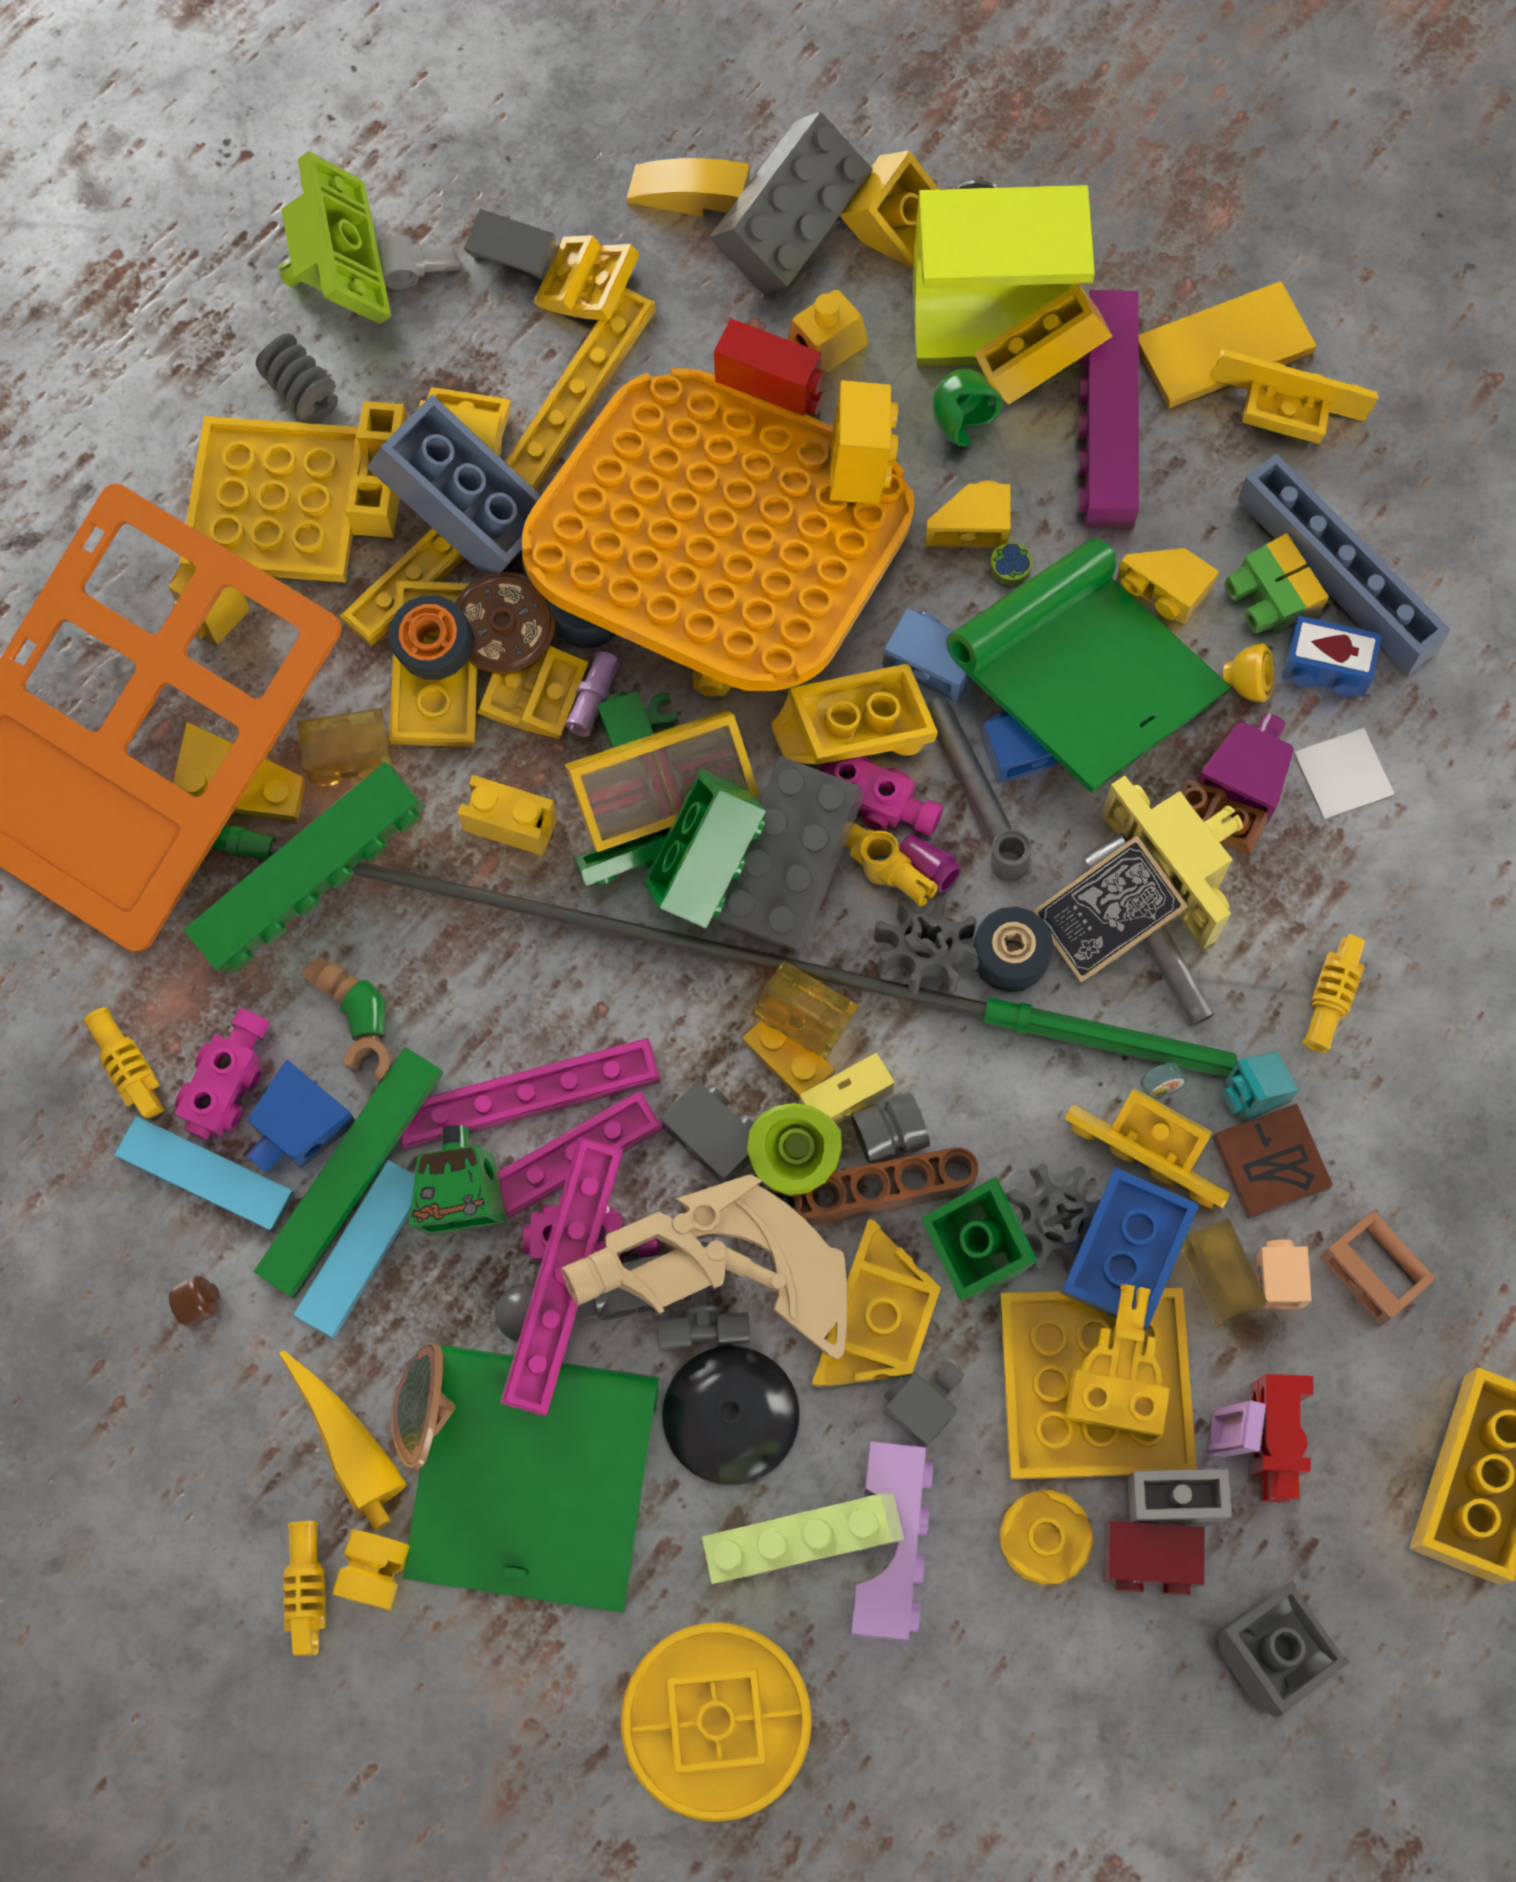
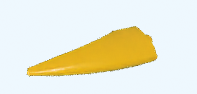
(355, 1455)

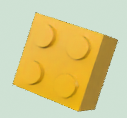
(862, 442)

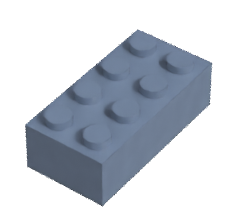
(457, 486)

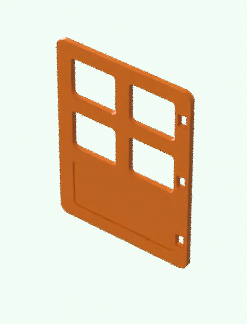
(73, 803)

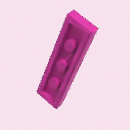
(547, 1167)

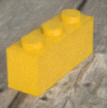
(1043, 344)

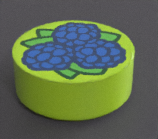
(1011, 564)

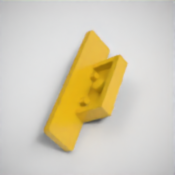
(1290, 398)
(1156, 1138)

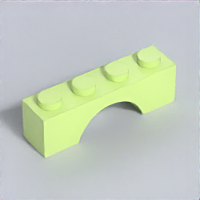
(802, 1537)

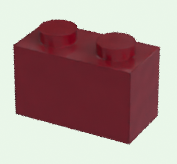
(1154, 1556)

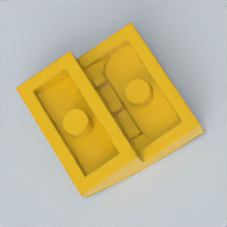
(586, 278)
(537, 696)

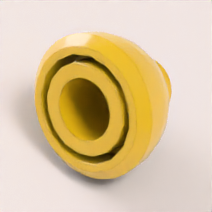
(1251, 673)

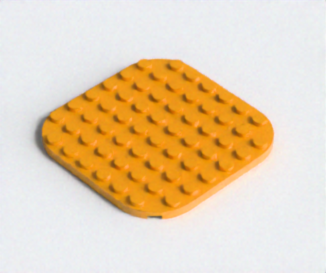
(712, 532)

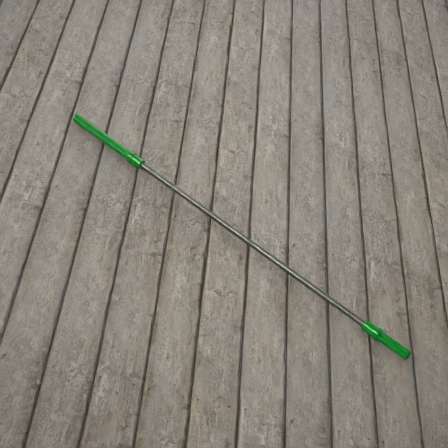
(996, 1012)

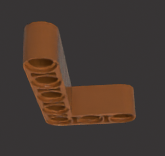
(894, 1193)

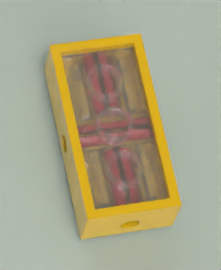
(645, 781)

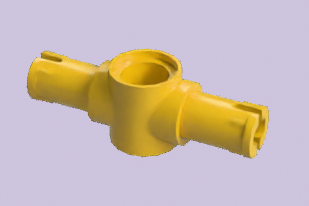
(892, 871)

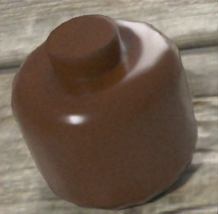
(194, 1300)

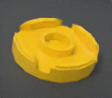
(1046, 1537)

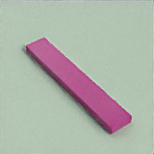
(534, 1092)
(551, 1306)

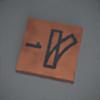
(1272, 1161)

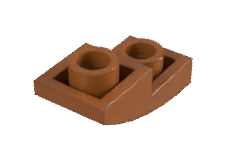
(1211, 800)

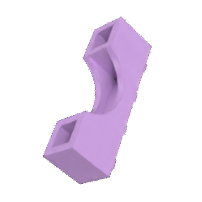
(885, 1603)

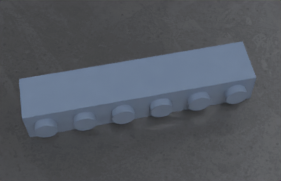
(1344, 564)

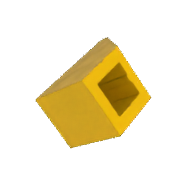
(1169, 579)

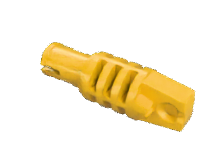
(1334, 993)
(125, 1064)
(304, 1589)

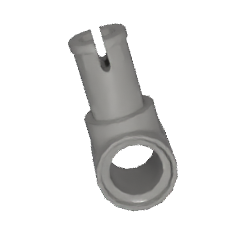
(405, 262)

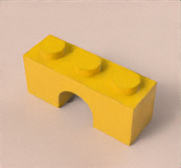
(370, 503)

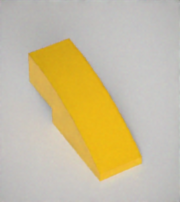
(688, 184)

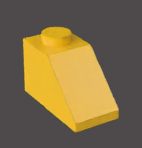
(972, 518)

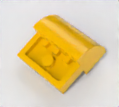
(480, 413)

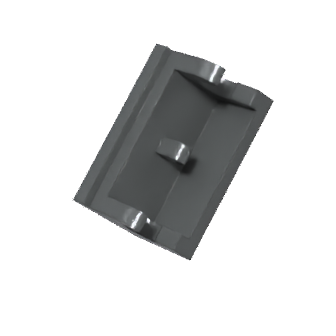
(512, 243)

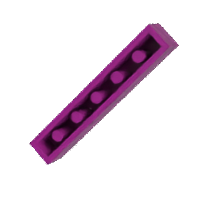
(1111, 417)

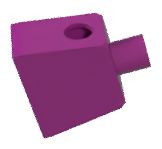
(1251, 764)

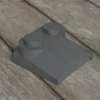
(1280, 1651)

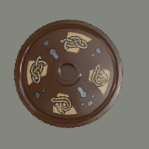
(507, 621)

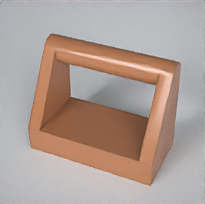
(1362, 1280)

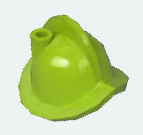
(794, 1148)

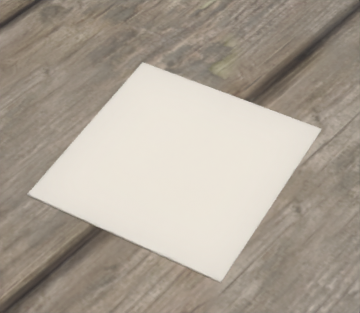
(1344, 773)

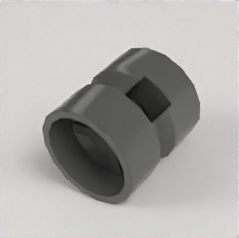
(885, 1131)

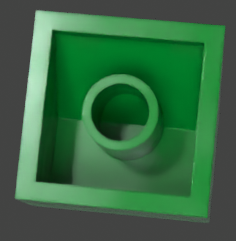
(979, 1240)

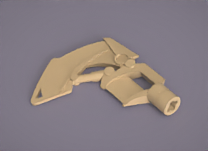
(807, 1275)

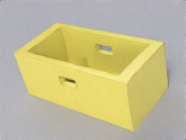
(851, 1089)

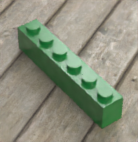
(305, 869)

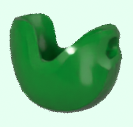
(963, 401)

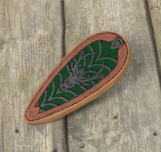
(419, 1406)

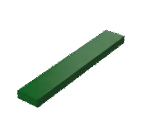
(348, 1172)

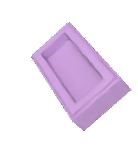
(1236, 1429)

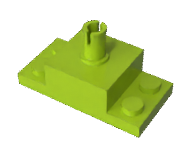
(334, 240)

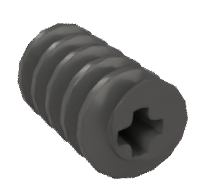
(297, 379)

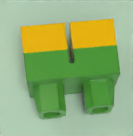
(1278, 585)

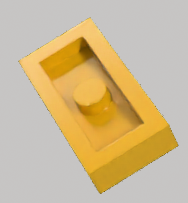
(787, 1059)

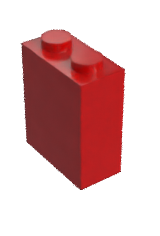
(769, 368)

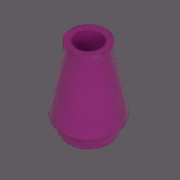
(931, 862)

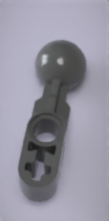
(617, 1303)

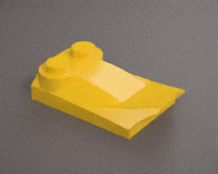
(854, 717)

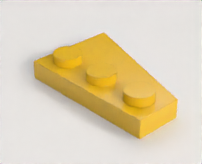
(271, 794)

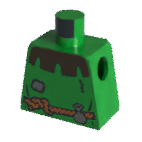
(456, 1187)

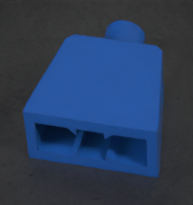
(295, 1120)

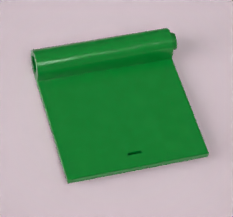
(1085, 666)
(533, 1487)

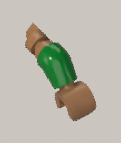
(364, 1011)

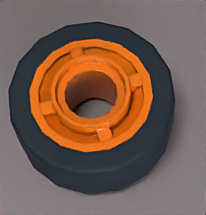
(419, 618)

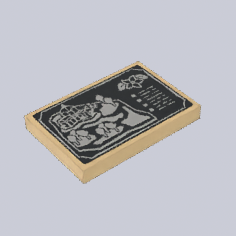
(1111, 908)

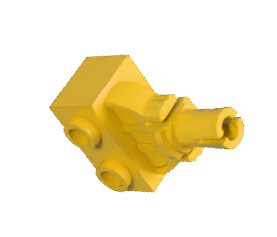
(1119, 1383)

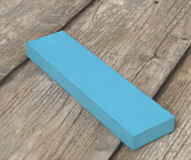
(204, 1174)
(358, 1251)

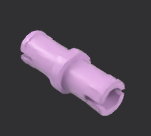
(591, 693)

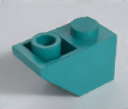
(1258, 1086)

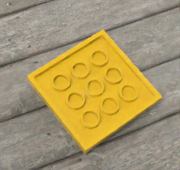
(276, 494)
(1048, 1340)

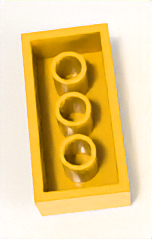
(1472, 1492)

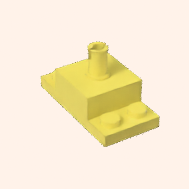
(1183, 847)

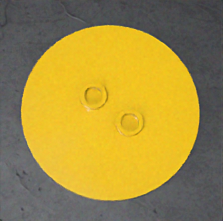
(716, 1722)

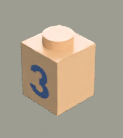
(1283, 1274)

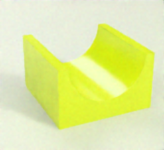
(992, 262)

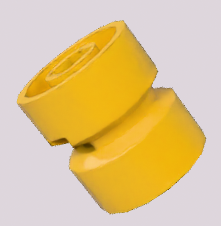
(371, 1569)

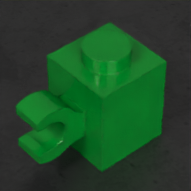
(627, 720)

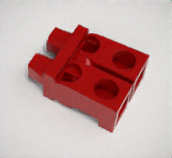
(1282, 1438)

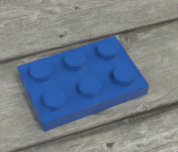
(1129, 1243)

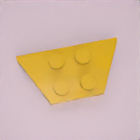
(886, 1315)

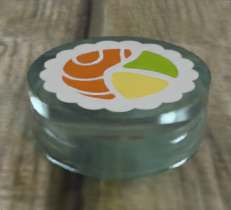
(1163, 1080)

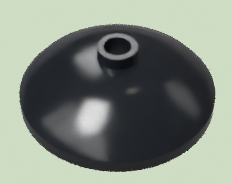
(735, 1448)

